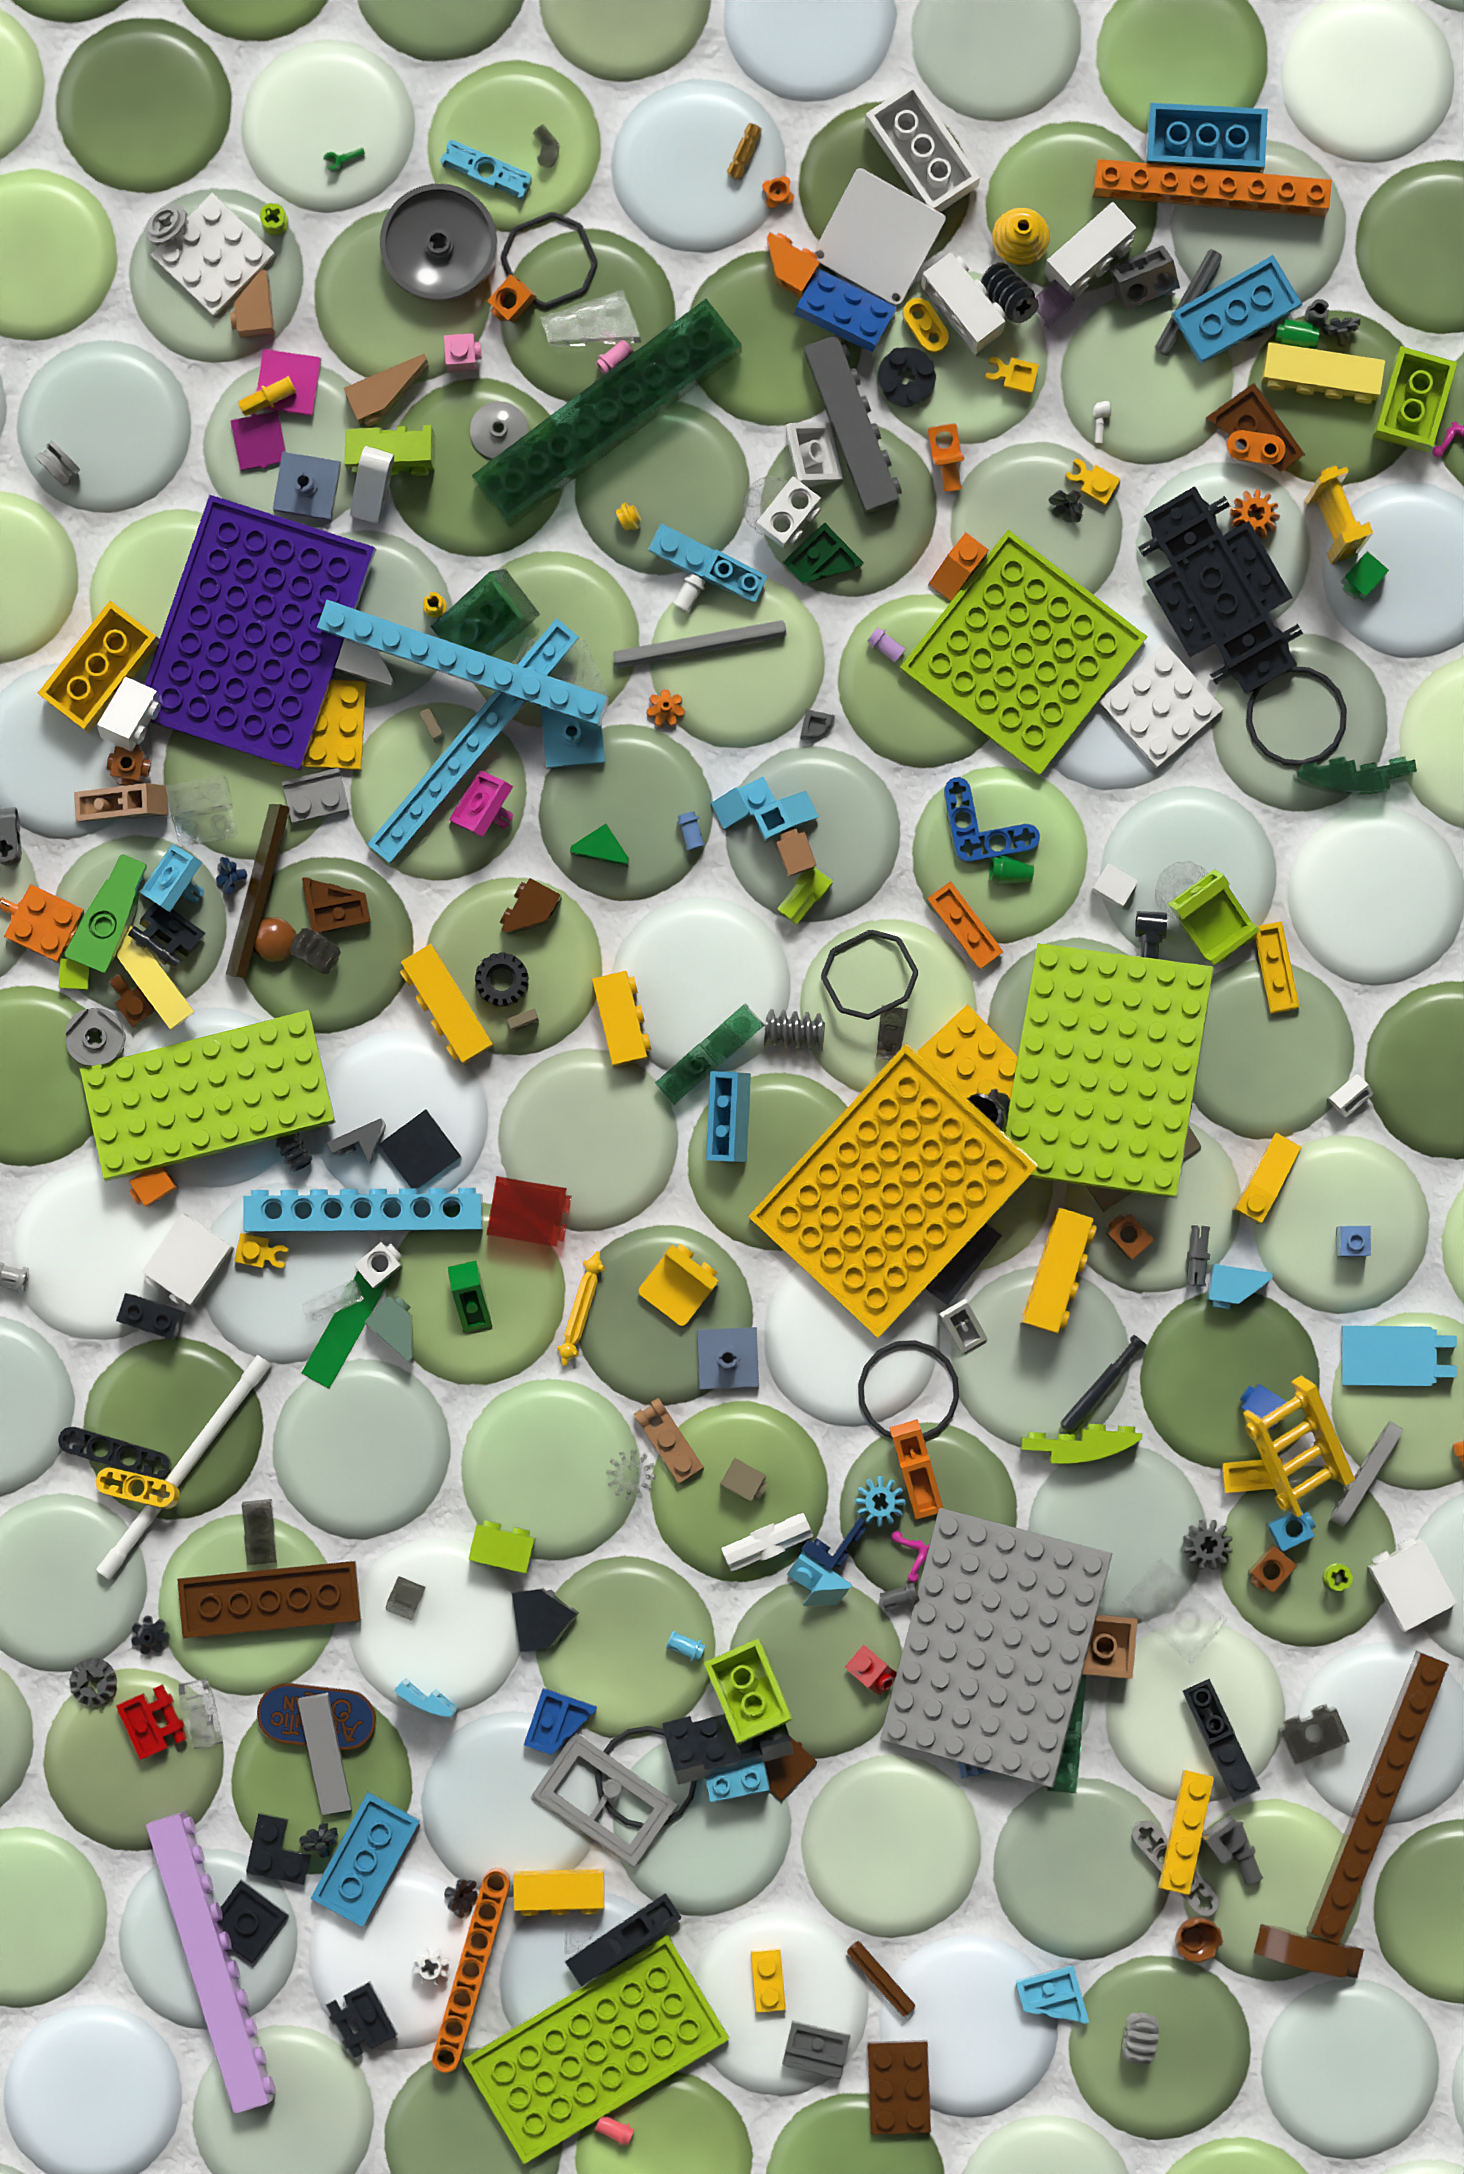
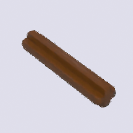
(880, 1978)

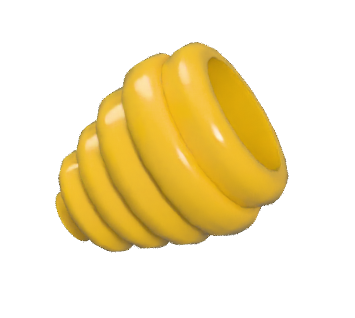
(1020, 246)

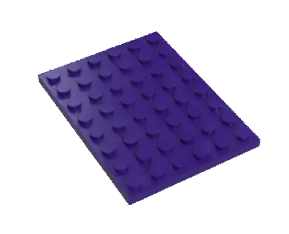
(243, 633)

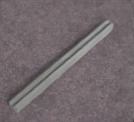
(699, 644)

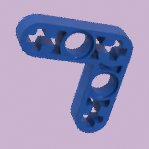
(972, 832)

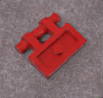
(143, 1726)

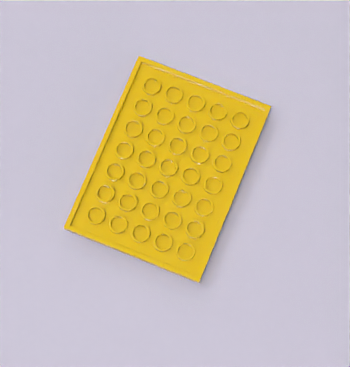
(893, 1190)

